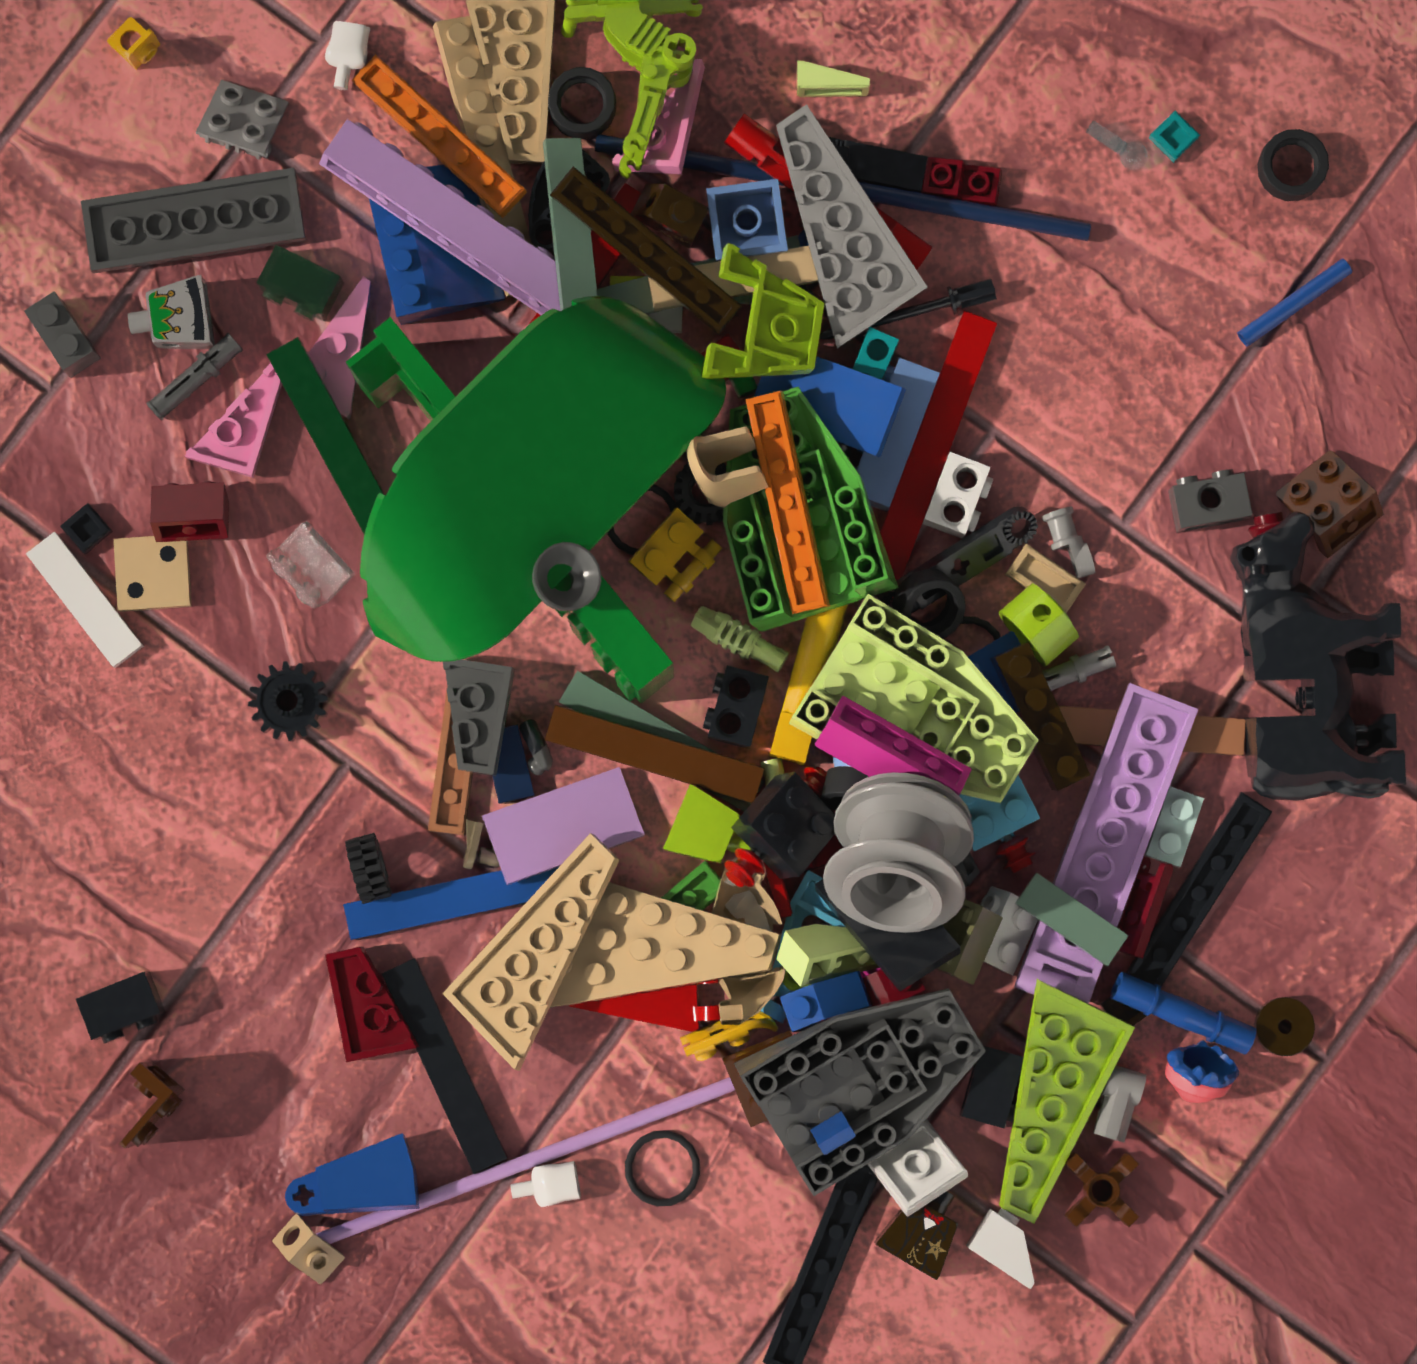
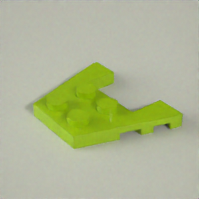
(780, 328)

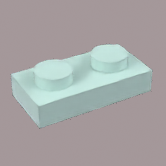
(1174, 827)

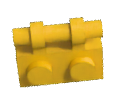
(666, 547)

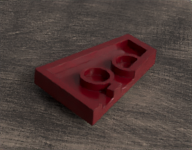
(364, 1008)

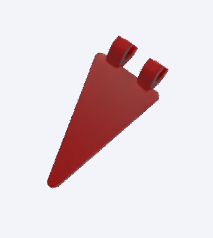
(665, 1007)

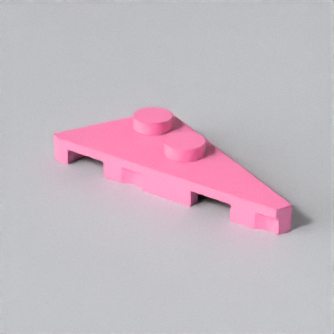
(672, 128)
(341, 342)
(239, 435)

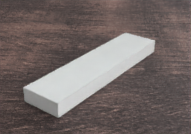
(84, 599)

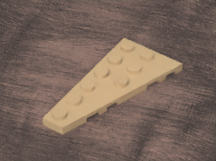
(517, 62)
(522, 967)

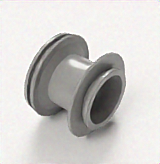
(899, 853)

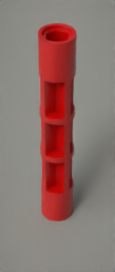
(757, 142)

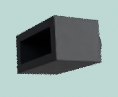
(121, 1006)
(992, 1088)

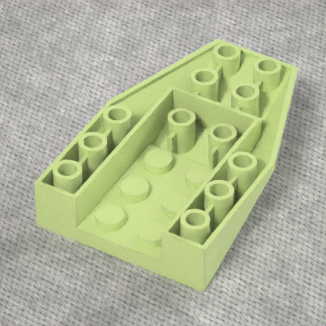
(926, 691)

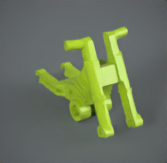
(646, 46)

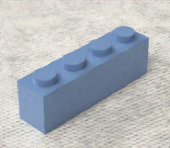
(884, 472)

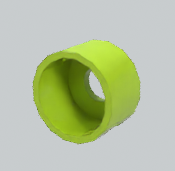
(1041, 622)

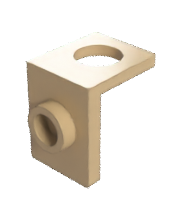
(309, 1251)

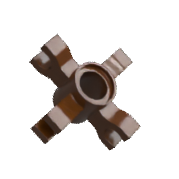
(1114, 1176)

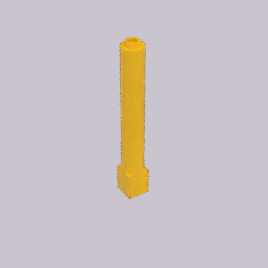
(815, 647)

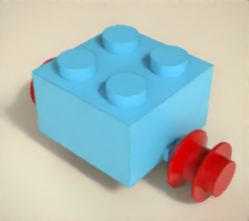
(999, 821)

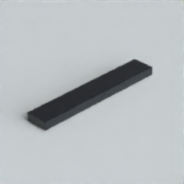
(1200, 889)
(445, 1066)
(821, 1268)

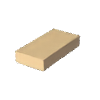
(1036, 568)

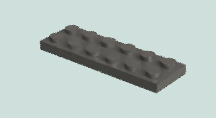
(193, 220)

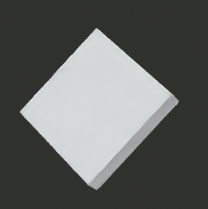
(918, 1169)

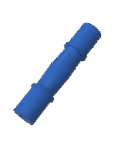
(1183, 1013)

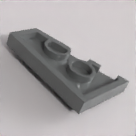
(479, 710)

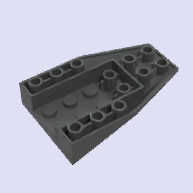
(873, 1064)

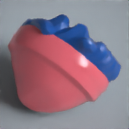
(1200, 1072)

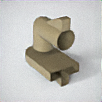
(485, 856)

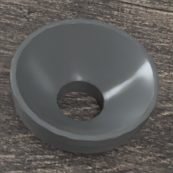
(584, 576)

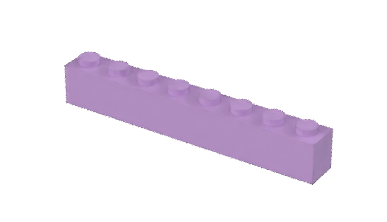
(443, 216)

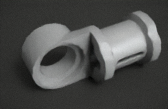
(1065, 536)

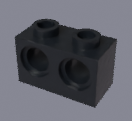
(745, 709)

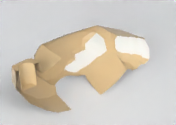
(752, 907)

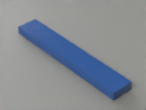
(439, 903)

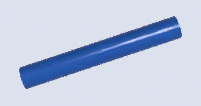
(1294, 302)

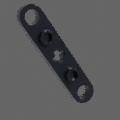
(976, 553)

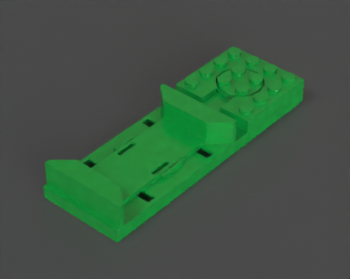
(606, 622)

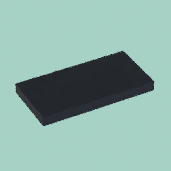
(899, 954)

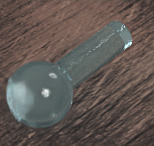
(1131, 154)

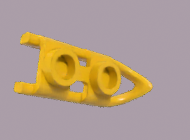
(703, 1044)

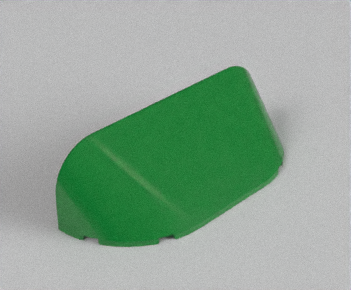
(527, 458)

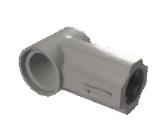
(1120, 1097)

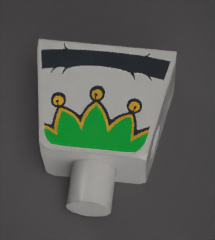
(177, 316)

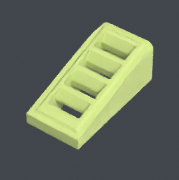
(823, 81)

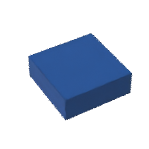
(833, 1133)

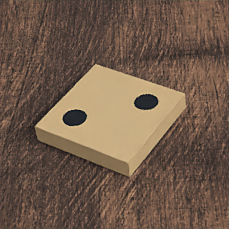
(151, 574)

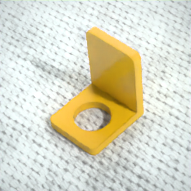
(142, 50)

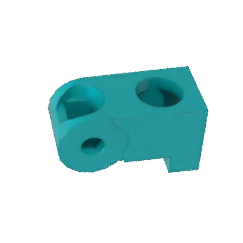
(876, 353)

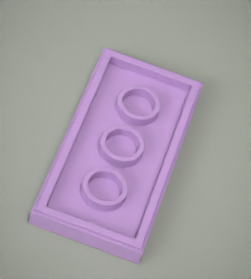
(549, 827)

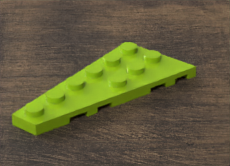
(1062, 1075)

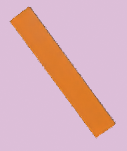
(439, 136)
(787, 502)

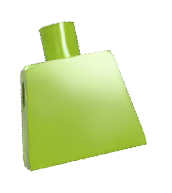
(703, 828)

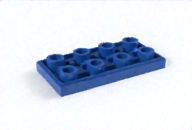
(850, 403)

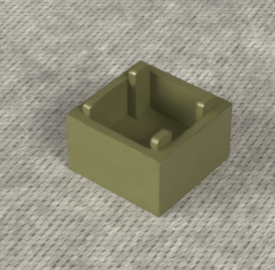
(974, 932)

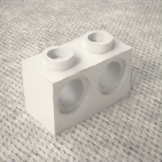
(950, 493)

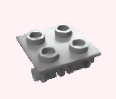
(242, 119)

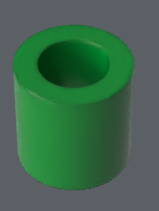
(743, 386)

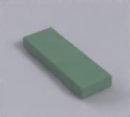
(1071, 919)

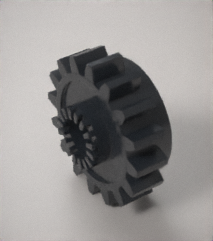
(270, 695)

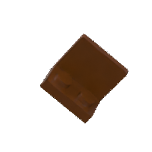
(1335, 501)
(152, 1082)

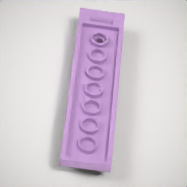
(1111, 832)

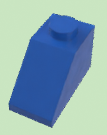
(824, 1000)

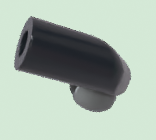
(538, 747)

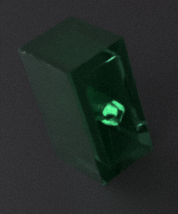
(299, 284)

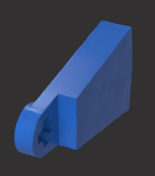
(363, 1181)

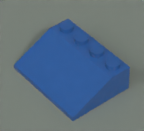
(424, 276)

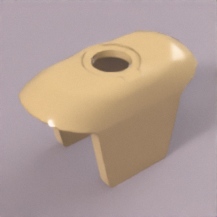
(709, 451)

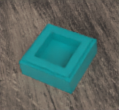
(1174, 136)

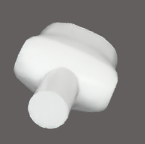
(347, 50)
(550, 1184)

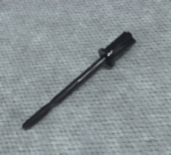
(957, 299)

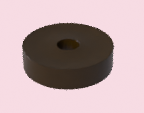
(1301, 1026)

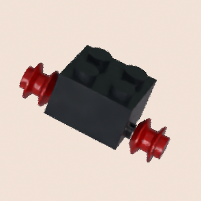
(783, 828)

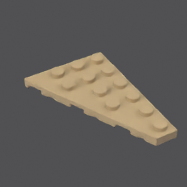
(658, 944)

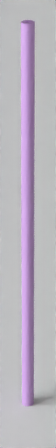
(533, 1159)

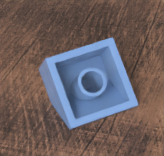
(747, 217)

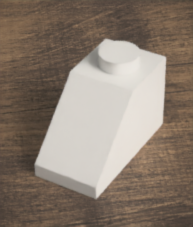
(1003, 1245)

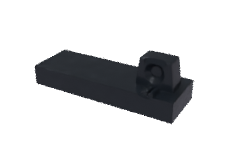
(883, 165)

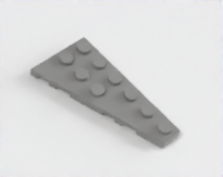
(852, 248)

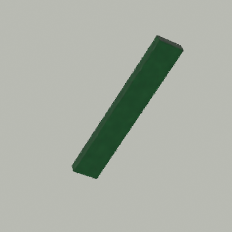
(327, 428)

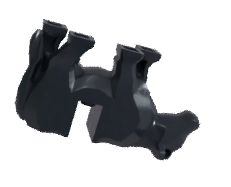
(1298, 636)

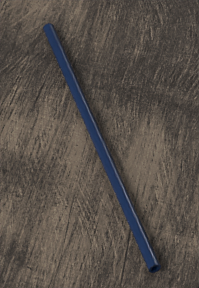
(886, 195)

